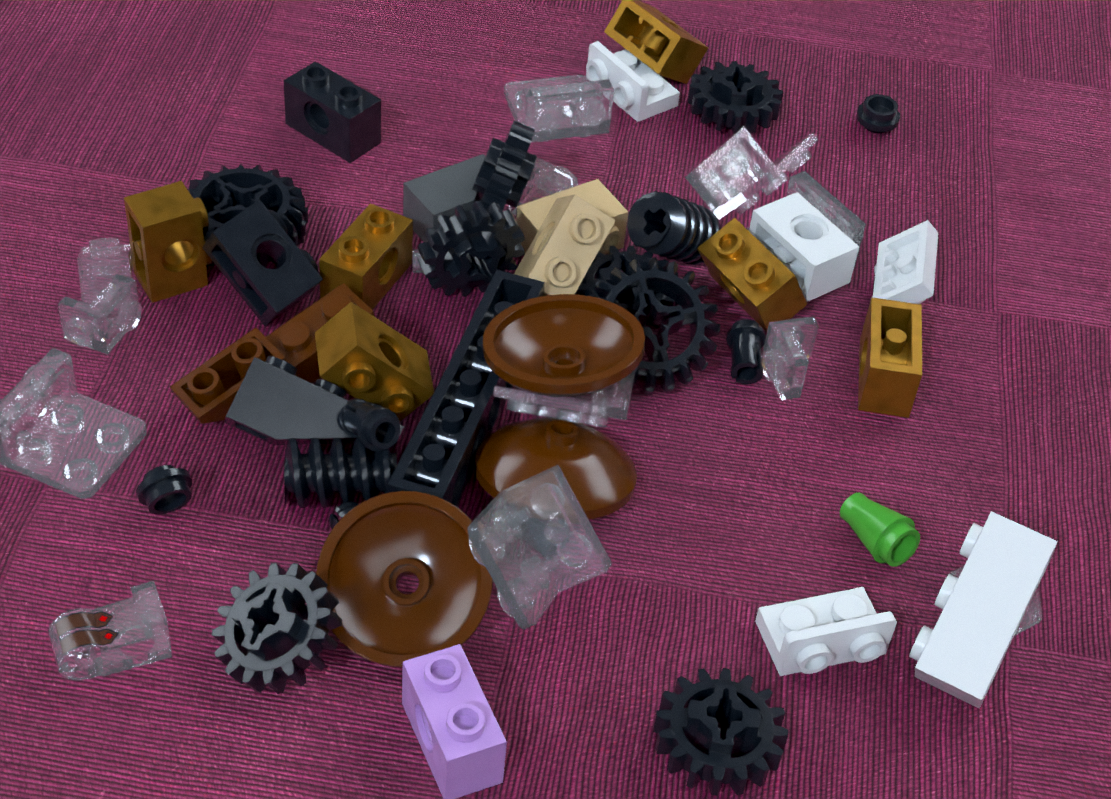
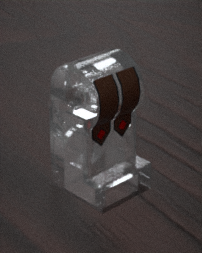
(111, 636)

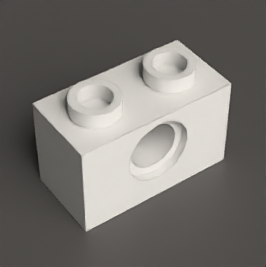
(805, 244)

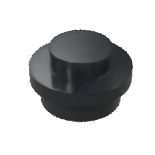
(878, 113)
(165, 489)

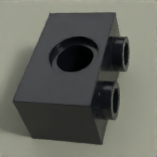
(332, 111)
(264, 290)

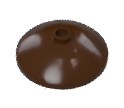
(563, 345)
(591, 461)
(398, 538)

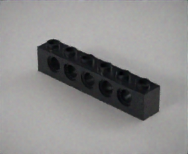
(462, 407)

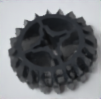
(236, 189)
(689, 311)

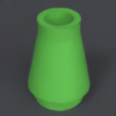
(884, 532)

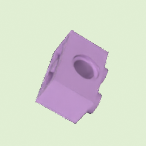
(453, 722)

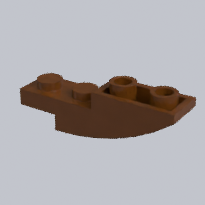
(214, 384)

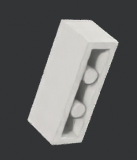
(982, 608)

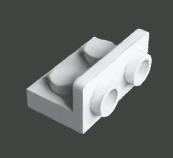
(635, 85)
(907, 265)
(824, 631)

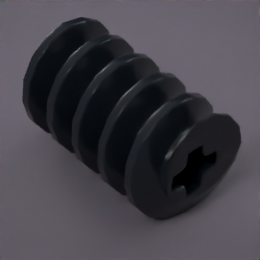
(671, 226)
(336, 472)

